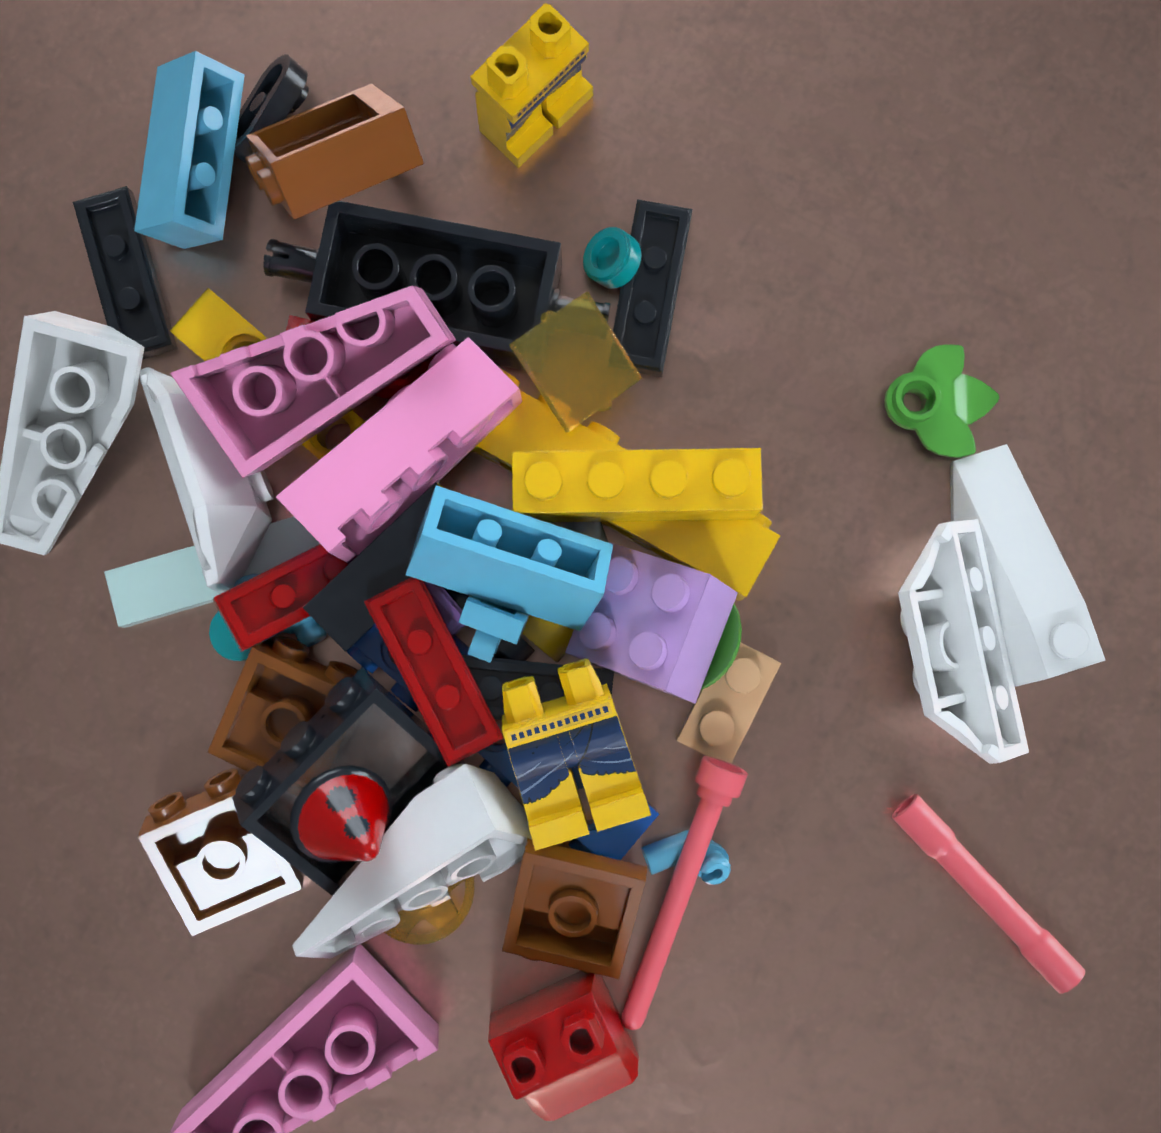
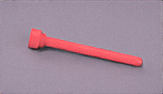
(717, 787)

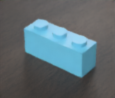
(189, 151)
(510, 559)

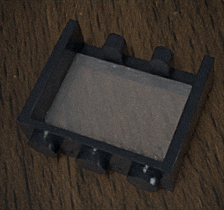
(355, 727)

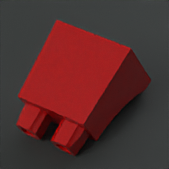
(563, 1046)

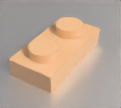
(729, 706)

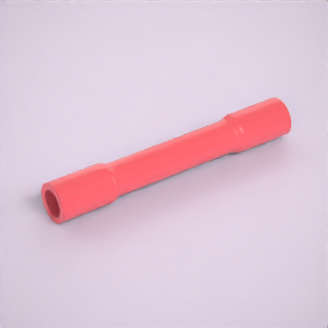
(1034, 942)

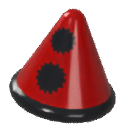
(341, 815)

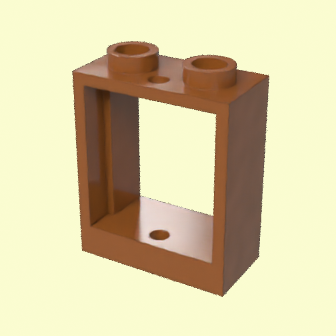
(333, 151)

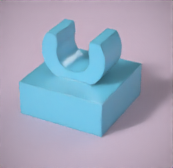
(492, 625)

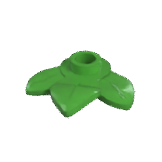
(947, 401)

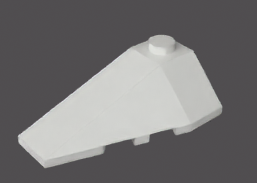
(1035, 594)

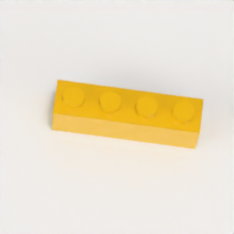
(638, 484)

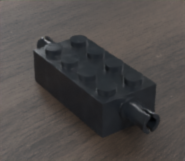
(476, 277)

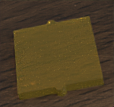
(575, 361)

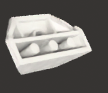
(220, 507)
(961, 644)

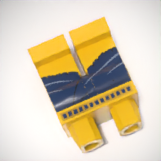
(529, 77)
(567, 734)

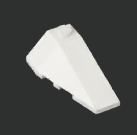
(64, 412)
(443, 836)

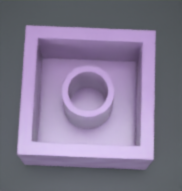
(656, 623)

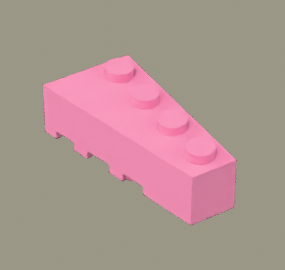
(298, 383)
(401, 450)
(320, 1051)

